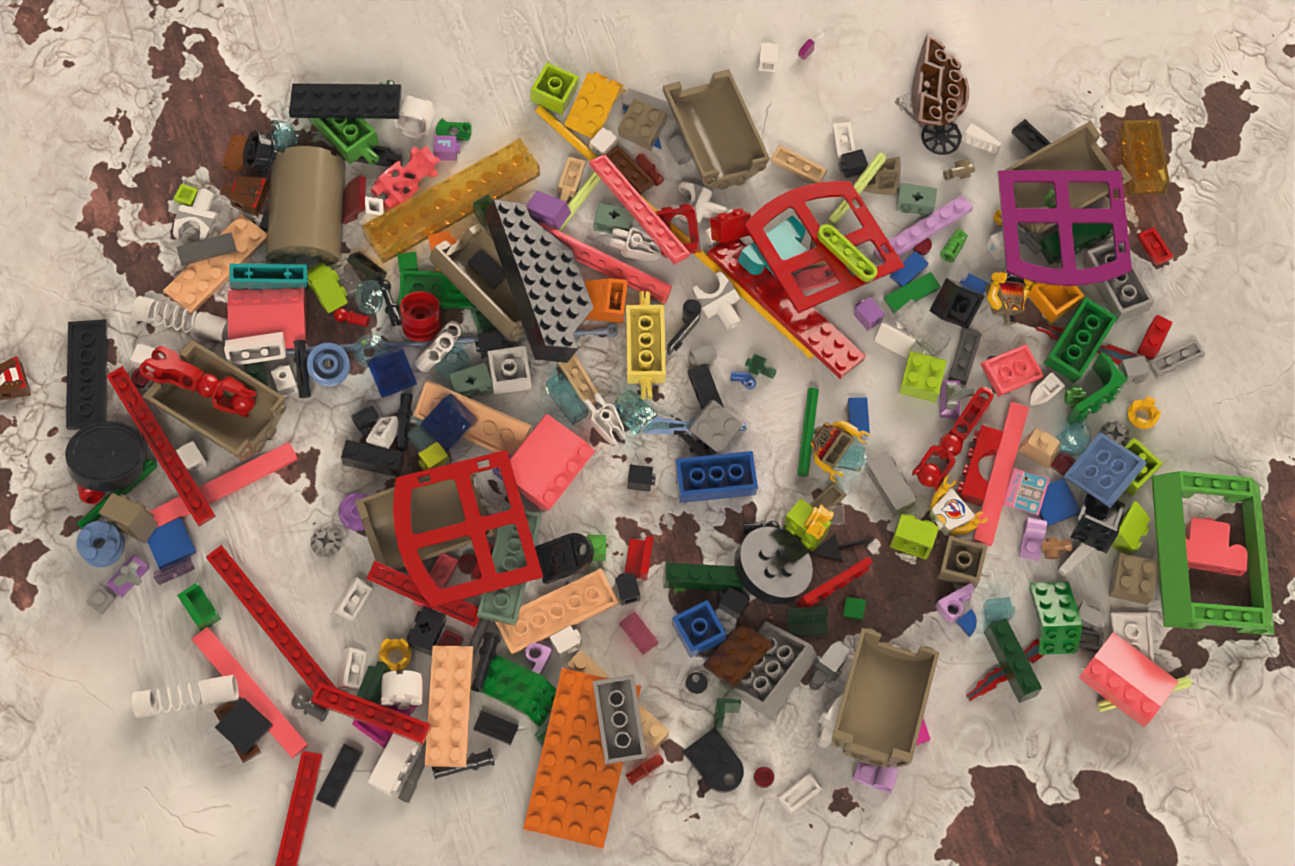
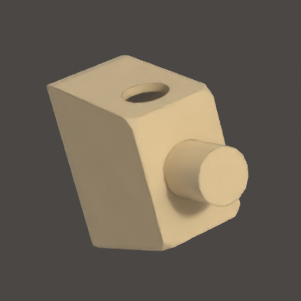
(1040, 447)

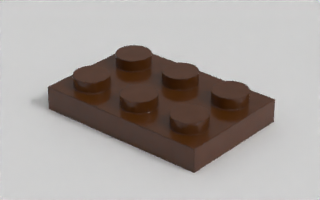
(737, 655)

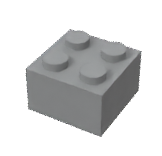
(715, 426)

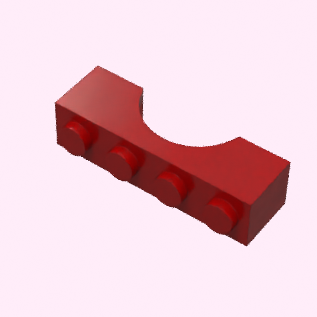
(974, 485)

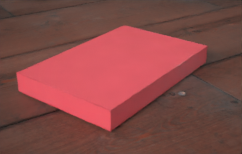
(1012, 370)

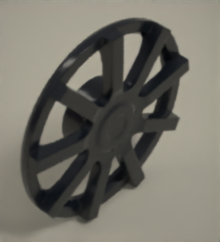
(942, 137)

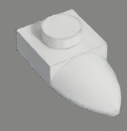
(1046, 390)

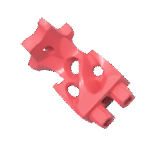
(421, 164)

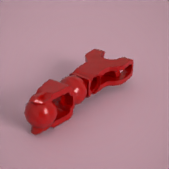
(189, 377)
(952, 443)

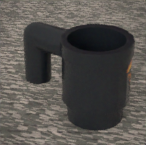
(364, 419)

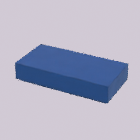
(912, 267)
(859, 413)

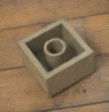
(642, 124)
(129, 517)
(962, 561)
(1133, 579)

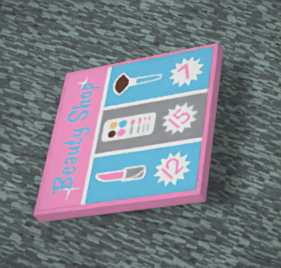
(1026, 491)

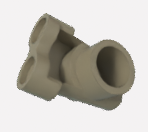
(962, 170)

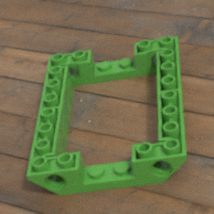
(1172, 553)

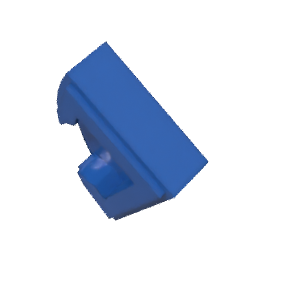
(968, 622)

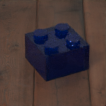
(391, 372)
(449, 422)

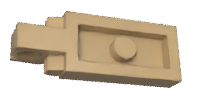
(570, 178)

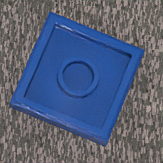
(1058, 503)
(170, 543)

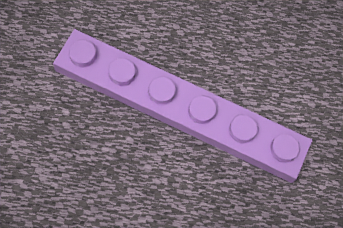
(927, 227)

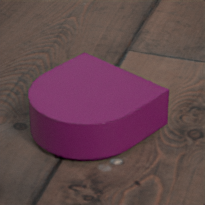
(806, 49)

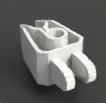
(635, 245)
(605, 419)
(828, 723)

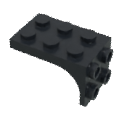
(1097, 524)

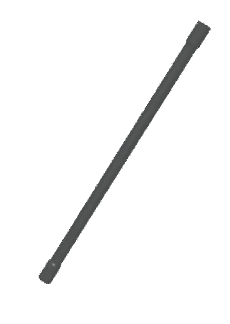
(411, 784)

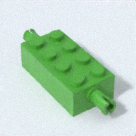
(349, 137)

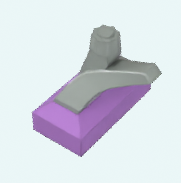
(950, 398)
(128, 576)

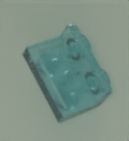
(633, 411)

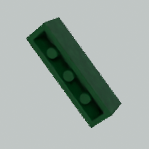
(1083, 236)
(700, 577)
(1012, 660)

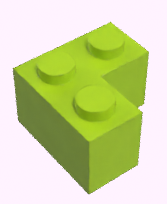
(325, 285)
(1152, 466)

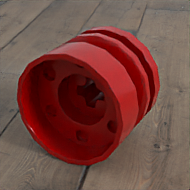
(420, 316)

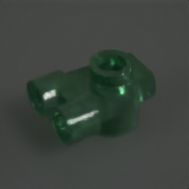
(757, 364)

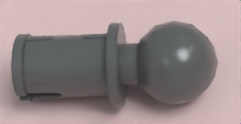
(300, 702)

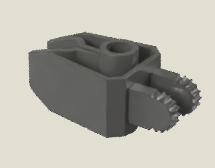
(829, 665)

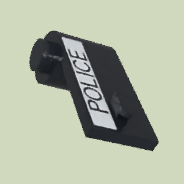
(690, 316)

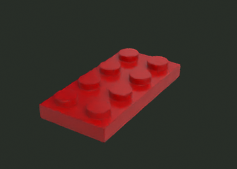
(830, 586)

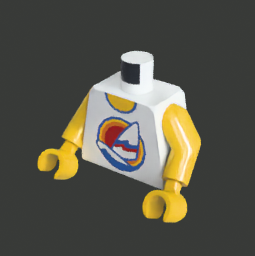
(951, 512)

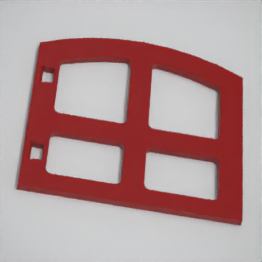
(783, 269)
(473, 527)

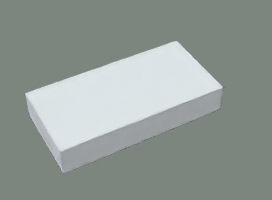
(800, 794)

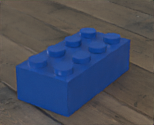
(716, 477)

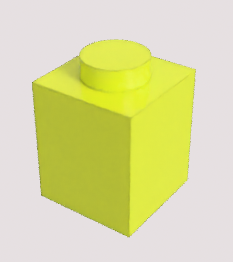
(432, 457)

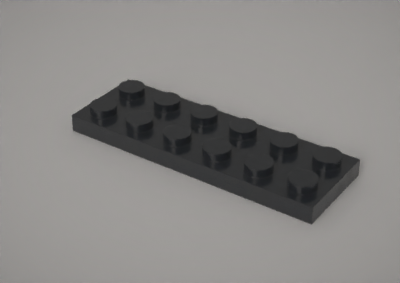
(345, 101)
(86, 373)

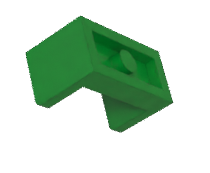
(199, 606)

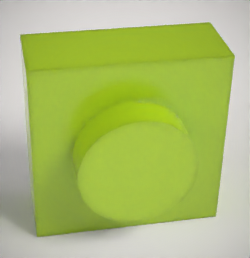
(186, 195)

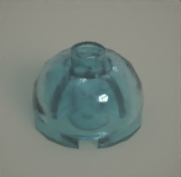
(284, 135)
(1074, 439)

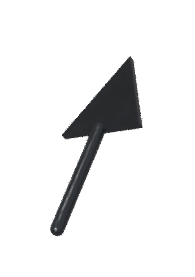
(832, 550)

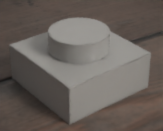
(100, 600)

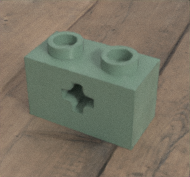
(924, 197)
(604, 218)
(477, 375)

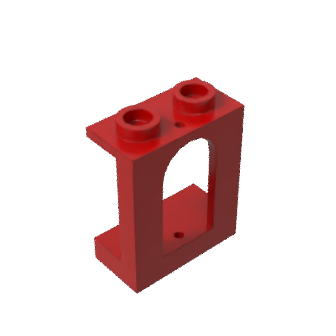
(666, 215)

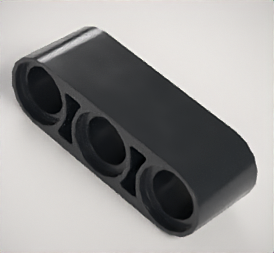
(703, 385)

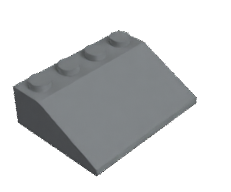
(776, 672)

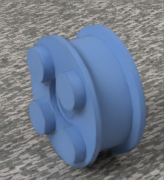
(332, 376)
(92, 535)

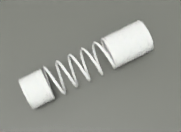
(204, 324)
(211, 692)

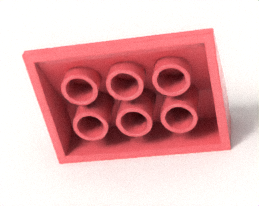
(268, 312)
(548, 462)
(1128, 680)

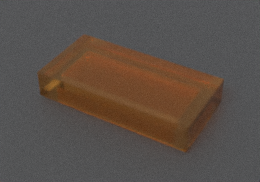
(234, 154)

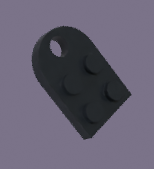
(563, 558)
(714, 760)

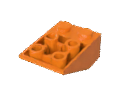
(607, 299)

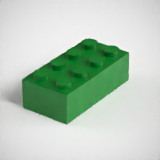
(1080, 340)

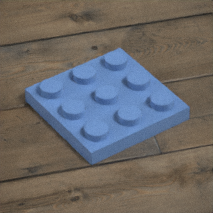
(1105, 470)

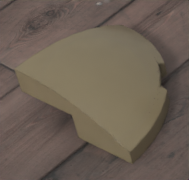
(886, 179)

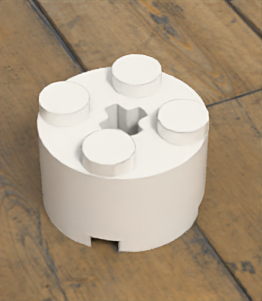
(415, 117)
(401, 689)

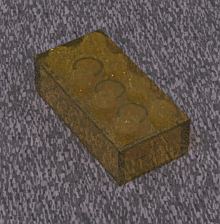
(1144, 156)

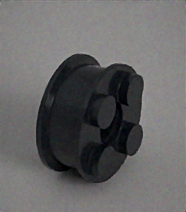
(259, 151)

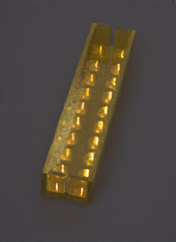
(450, 200)

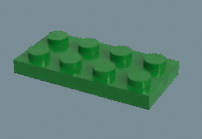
(434, 283)

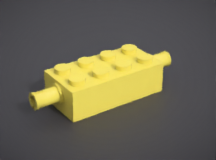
(645, 344)

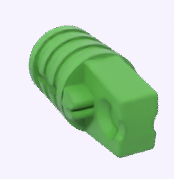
(953, 245)

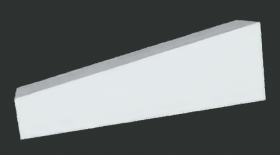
(1076, 558)

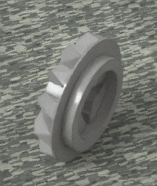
(1109, 428)
(330, 548)

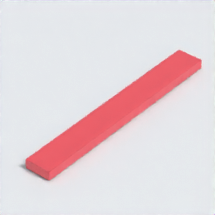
(639, 209)
(613, 267)
(1001, 473)
(229, 482)
(248, 689)

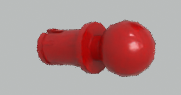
(342, 315)

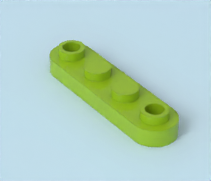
(847, 253)

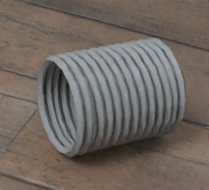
(679, 149)

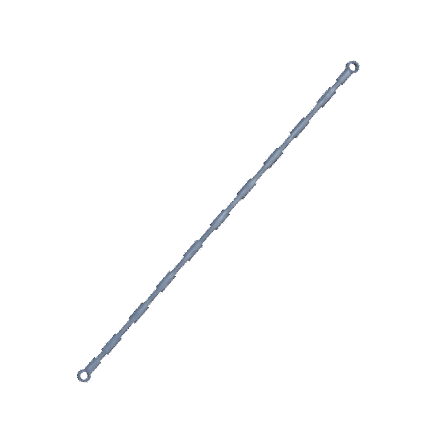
(467, 340)

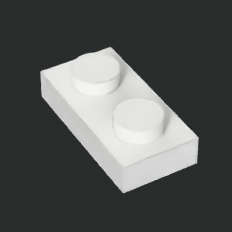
(843, 138)

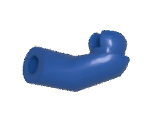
(745, 378)

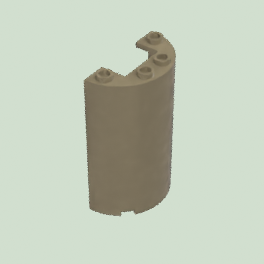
(718, 131)
(1069, 153)
(306, 204)
(494, 304)
(229, 431)
(430, 509)
(884, 701)

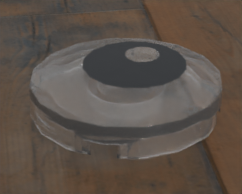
(698, 690)

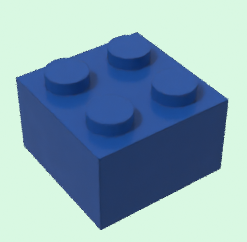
(699, 628)

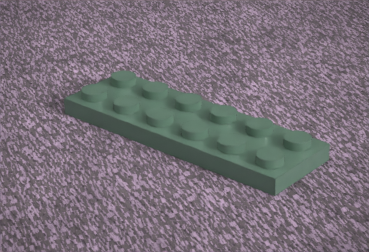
(508, 555)

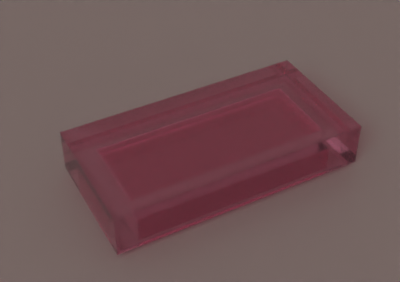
(638, 633)

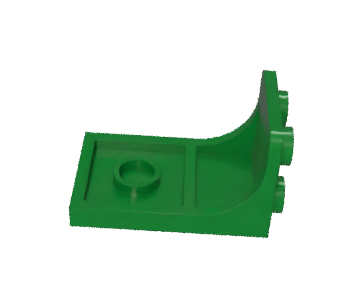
(1112, 382)
(1057, 617)
(520, 689)

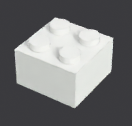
(509, 370)

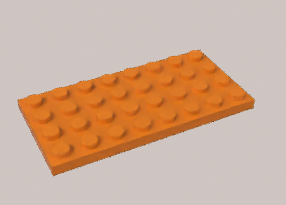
(572, 782)

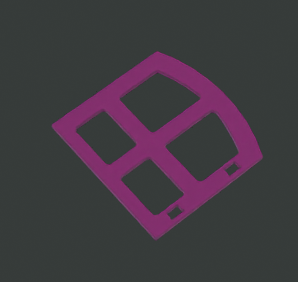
(1063, 216)

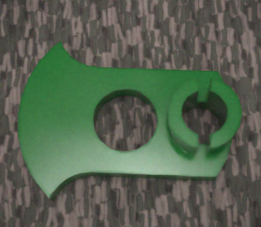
(443, 128)

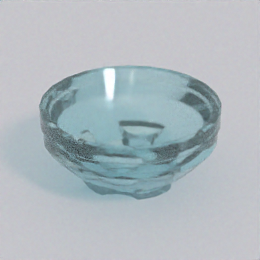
(372, 297)
(368, 340)
(445, 368)

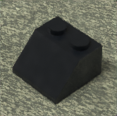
(956, 303)

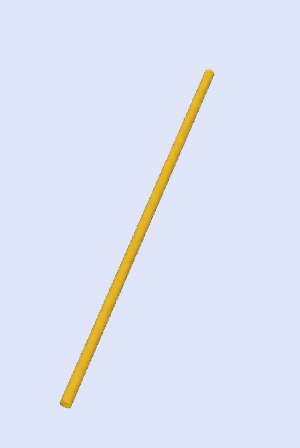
(702, 256)

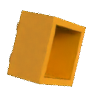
(1055, 300)

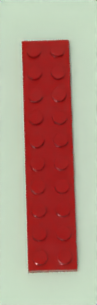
(807, 327)

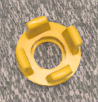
(1148, 406)
(813, 526)
(399, 644)

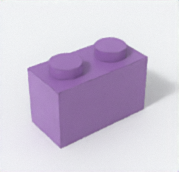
(548, 210)

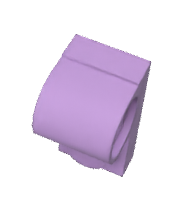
(1032, 537)
(953, 601)
(541, 662)
(876, 777)

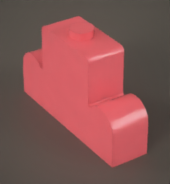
(1209, 548)

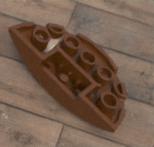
(938, 86)

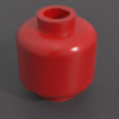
(89, 496)

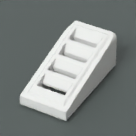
(980, 139)

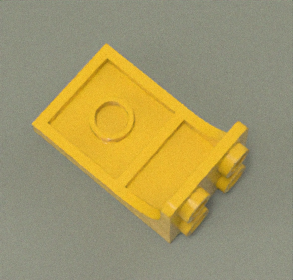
(593, 104)

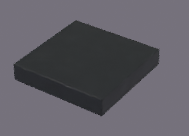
(244, 726)

